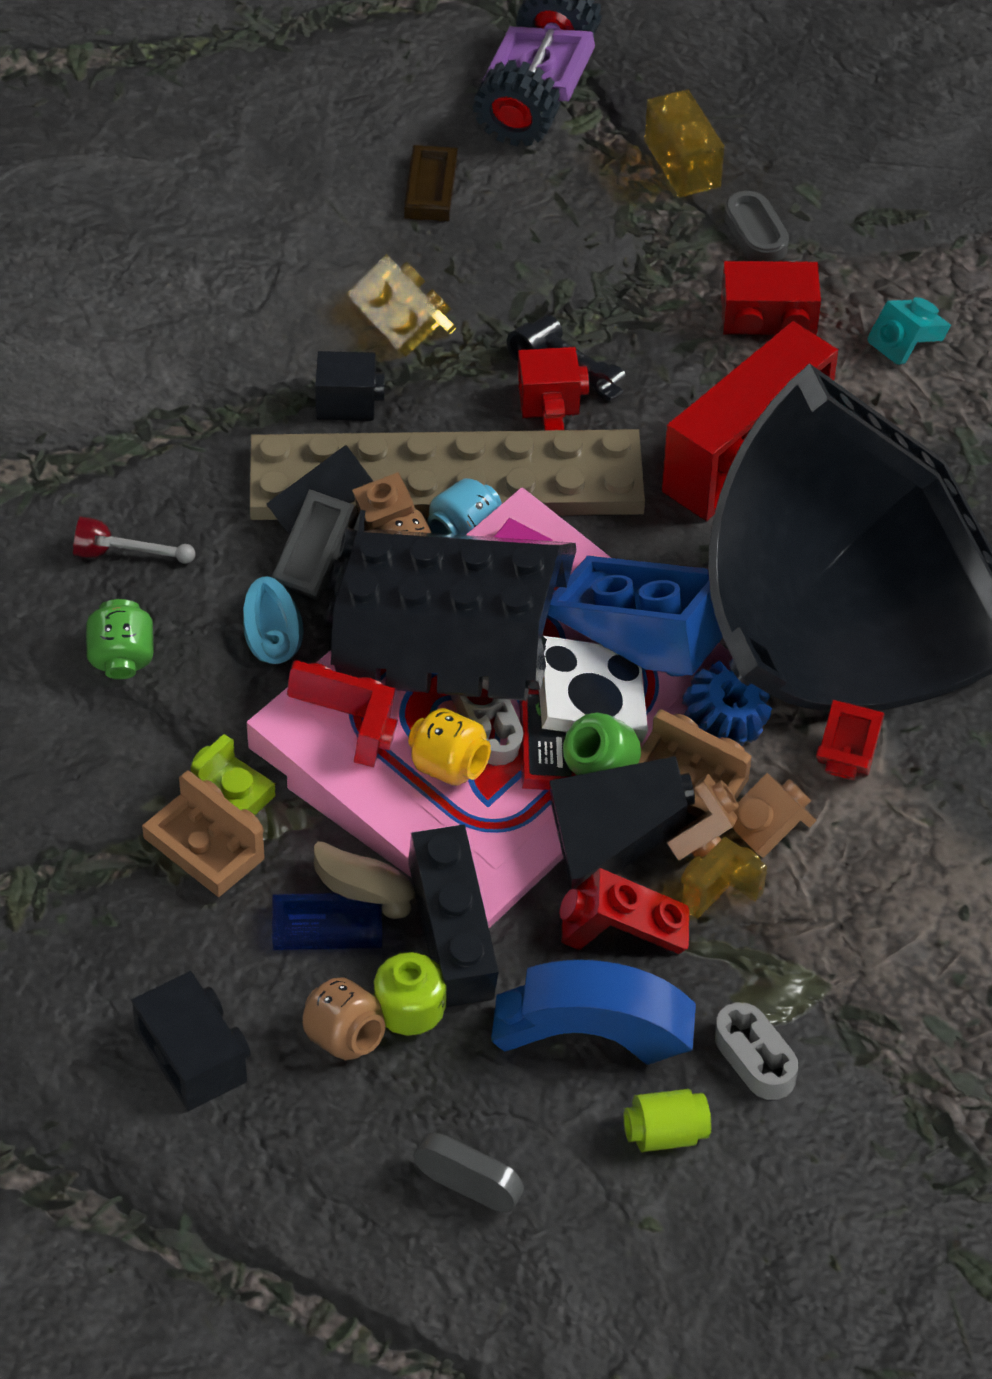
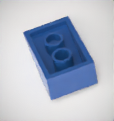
(642, 612)

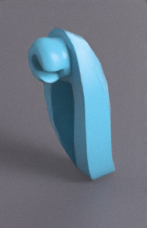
(271, 622)

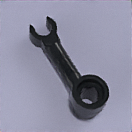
(547, 334)

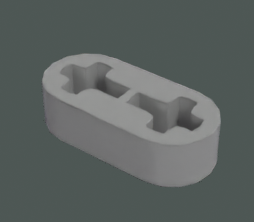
(763, 1045)

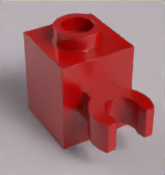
(551, 384)

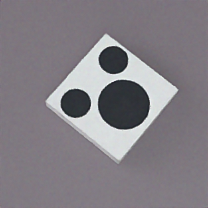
(589, 680)

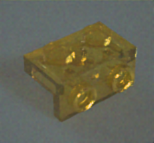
(399, 306)

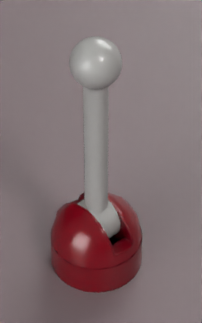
(94, 539)

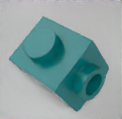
(903, 325)

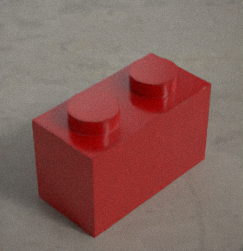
(769, 296)

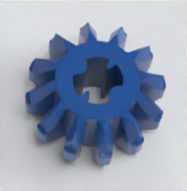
(726, 705)

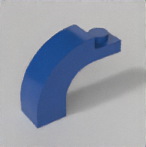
(600, 1000)

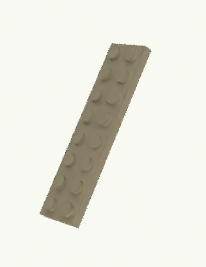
(561, 468)

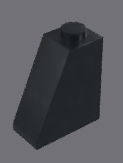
(618, 814)

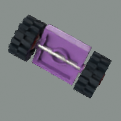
(536, 68)

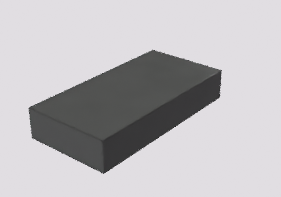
(314, 544)

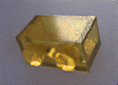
(684, 143)

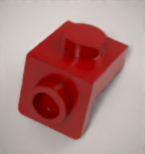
(849, 740)

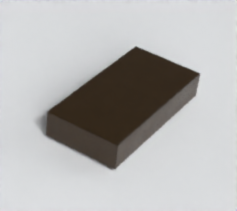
(431, 183)

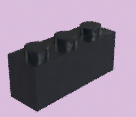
(453, 913)

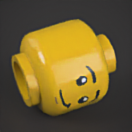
(449, 747)

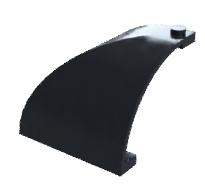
(847, 558)

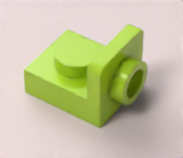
(235, 779)

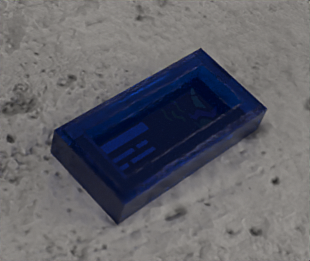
(324, 922)

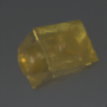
(722, 867)

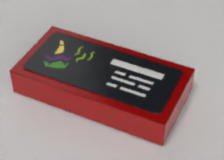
(540, 748)

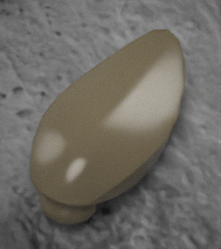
(364, 879)

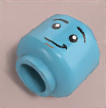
(462, 507)

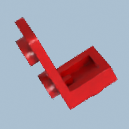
(353, 696)
(618, 902)

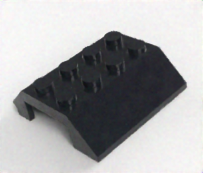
(448, 610)

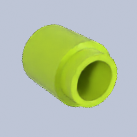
(667, 1120)

